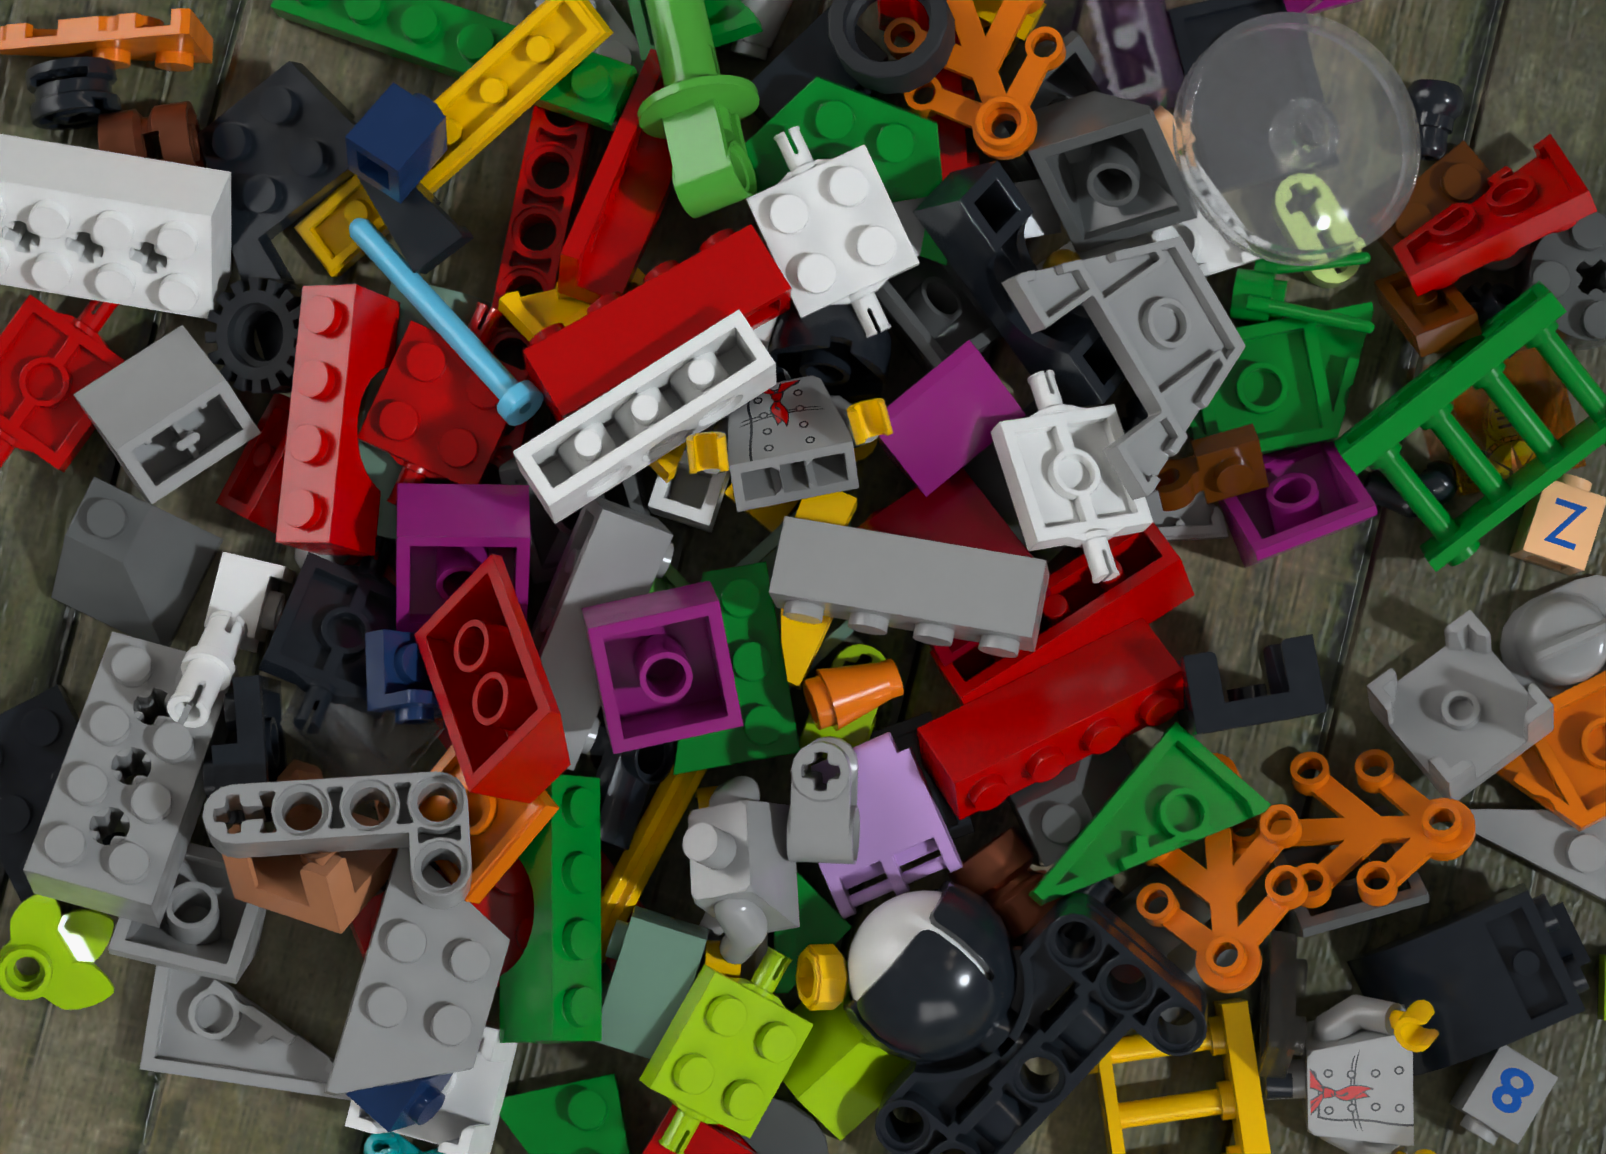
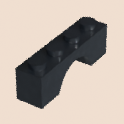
(979, 228)

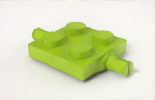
(726, 1051)

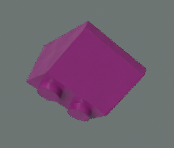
(448, 535)

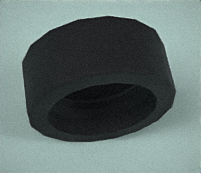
(898, 75)

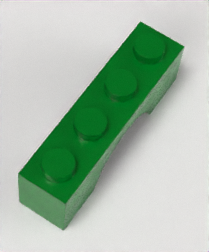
(558, 980)

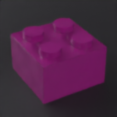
(662, 666)

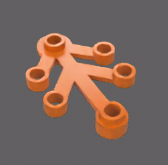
(980, 60)
(1363, 830)
(1222, 888)

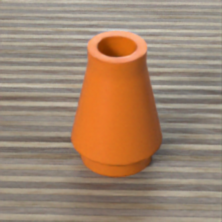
(849, 692)

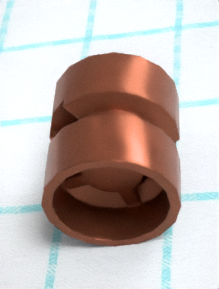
(132, 133)
(1004, 878)

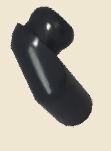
(1438, 477)

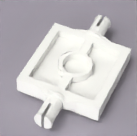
(833, 231)
(1064, 480)

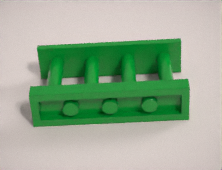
(1428, 405)

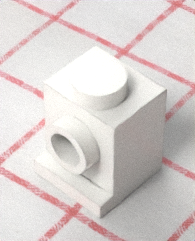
(250, 591)

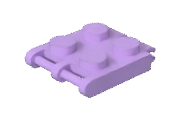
(895, 825)

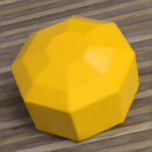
(821, 977)

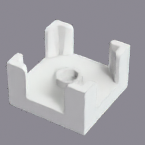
(470, 1106)

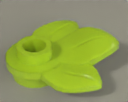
(64, 950)

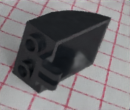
(1485, 971)

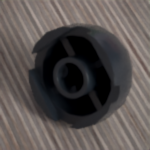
(834, 349)

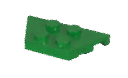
(841, 119)
(1288, 382)

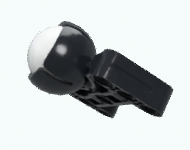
(957, 999)

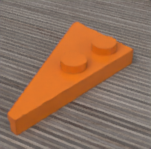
(117, 39)

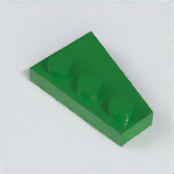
(758, 677)

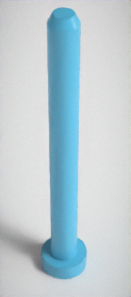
(516, 399)

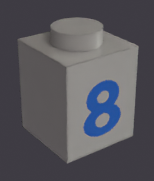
(1502, 1095)

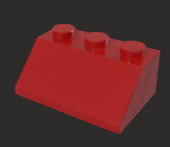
(494, 689)

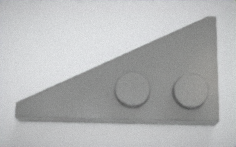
(1549, 845)
(220, 1035)

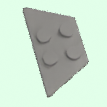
(419, 989)

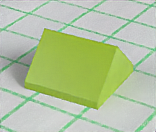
(839, 1071)

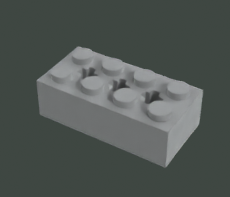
(92, 801)

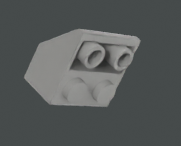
(167, 414)

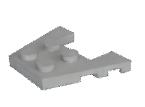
(1160, 330)

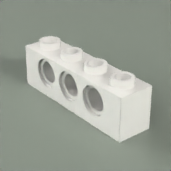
(646, 416)

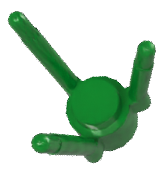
(1262, 297)

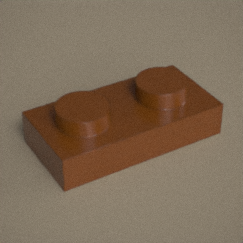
(1451, 180)
(1431, 321)

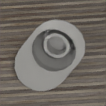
(1558, 637)

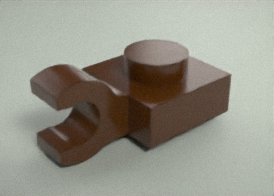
(1220, 467)

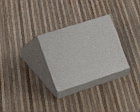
(202, 926)

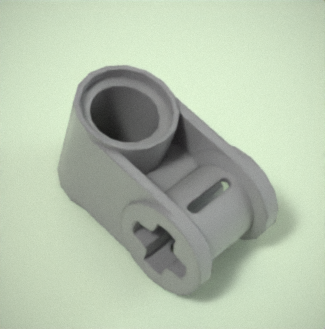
(823, 816)

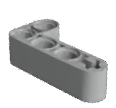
(339, 830)

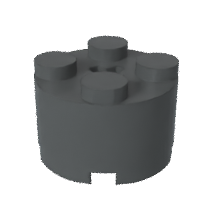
(1558, 264)

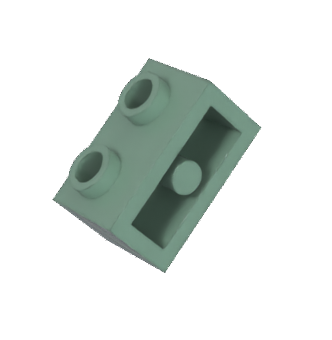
(650, 980)

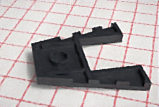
(286, 158)

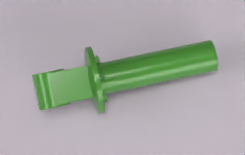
(698, 110)

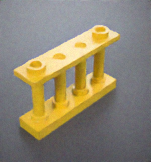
(1234, 1099)

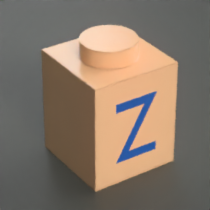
(1560, 526)

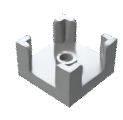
(1461, 711)

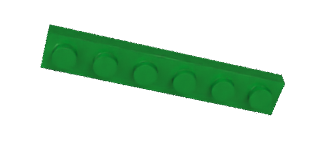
(456, 38)

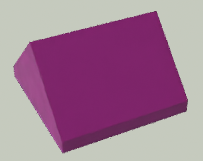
(947, 418)
(1306, 500)

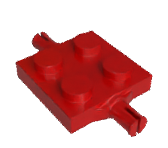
(41, 367)
(436, 410)

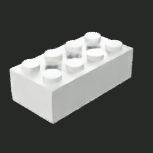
(113, 227)

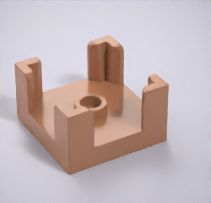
(312, 887)

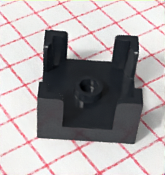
(1292, 683)

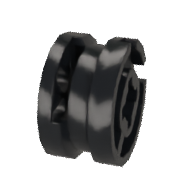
(72, 92)

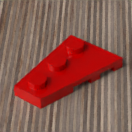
(1515, 211)

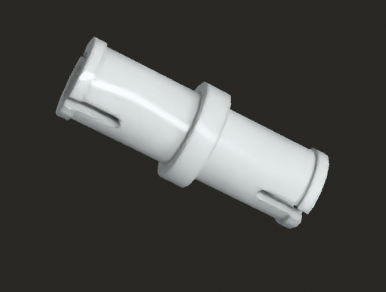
(207, 669)

